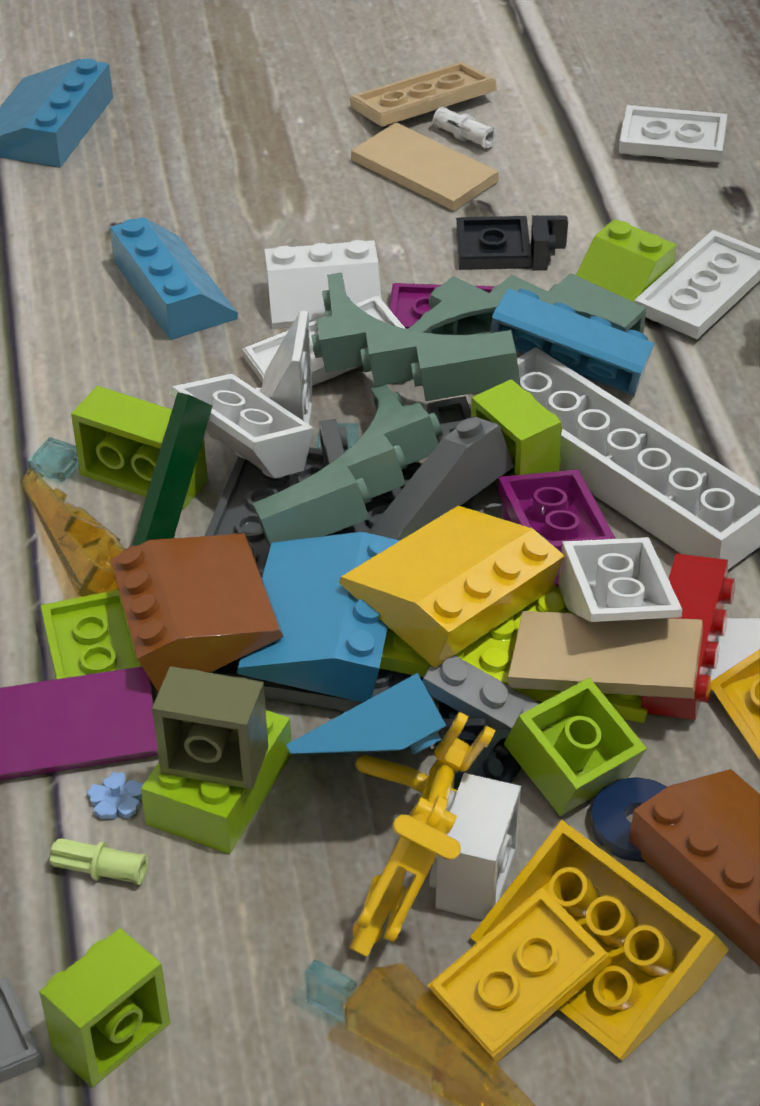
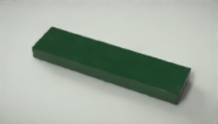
(173, 469)

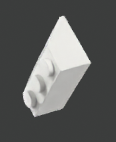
(300, 275)
(252, 424)

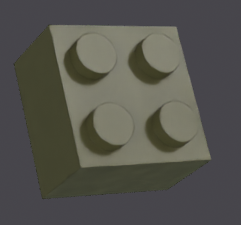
(211, 727)

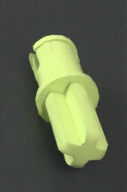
(99, 861)

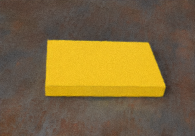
(519, 974)

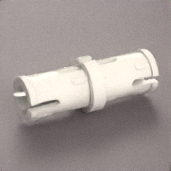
(451, 120)

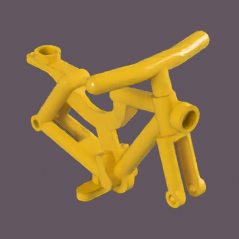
(421, 832)

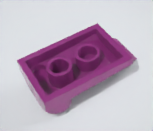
(554, 506)

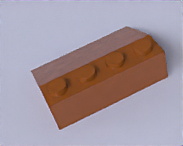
(194, 602)
(708, 849)

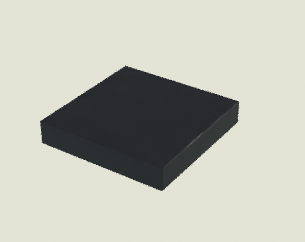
(493, 242)

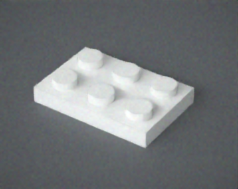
(673, 134)

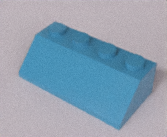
(168, 278)
(580, 343)

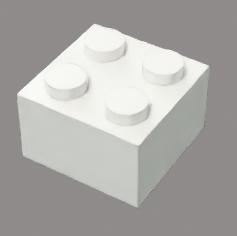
(488, 841)

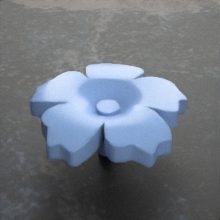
(115, 797)

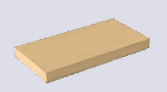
(422, 93)
(424, 166)
(618, 656)

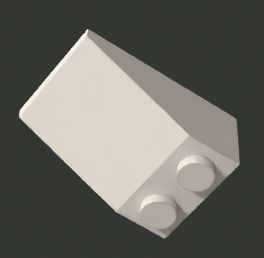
(289, 372)
(616, 581)

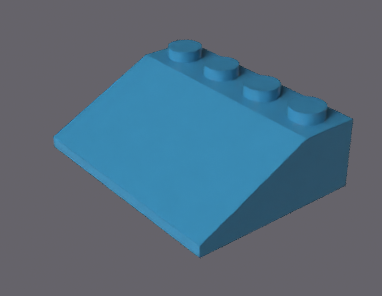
(53, 111)
(329, 635)
(384, 723)

